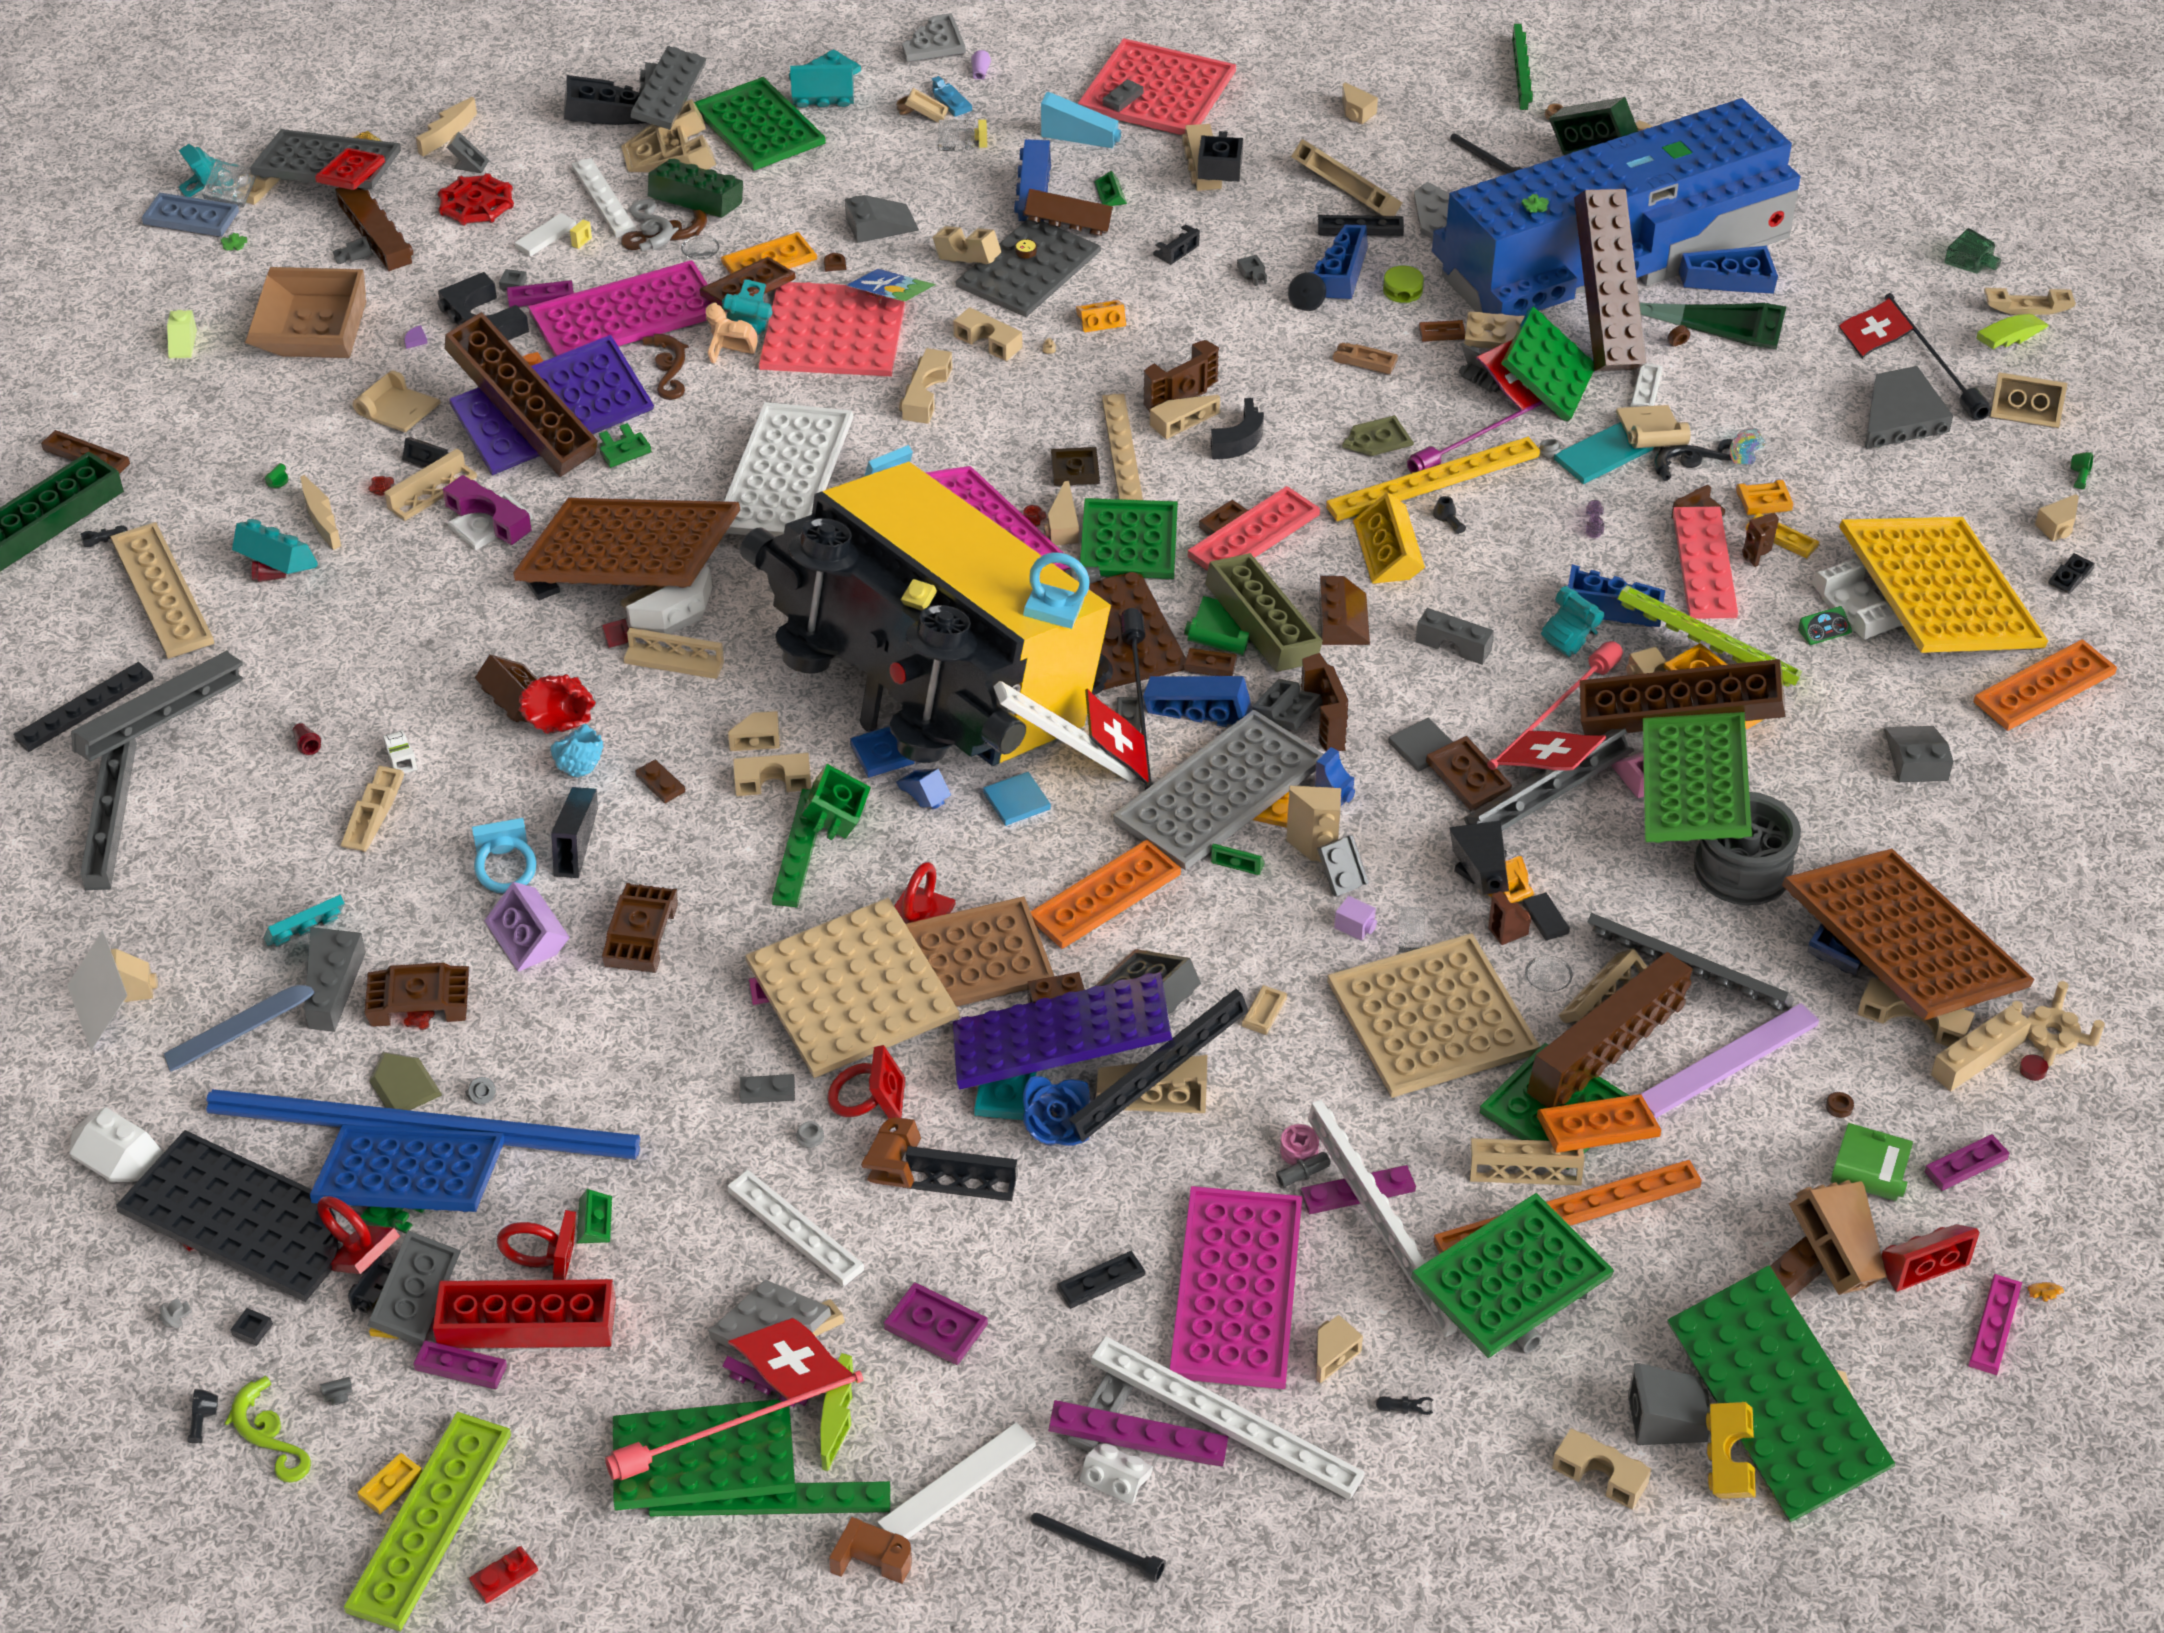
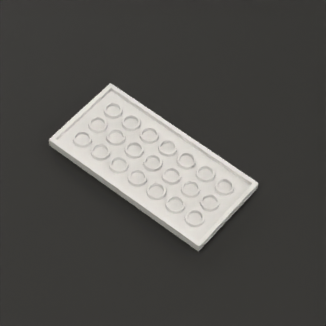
(785, 465)

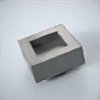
(512, 278)

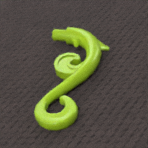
(265, 1437)

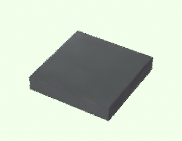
(1418, 741)

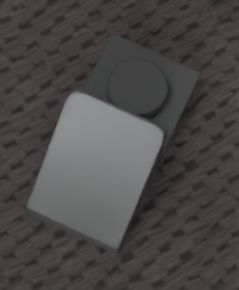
(469, 156)

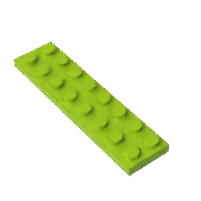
(1699, 631)
(427, 1521)

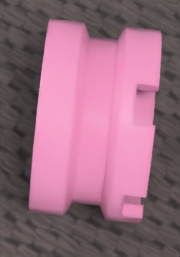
(1298, 1142)

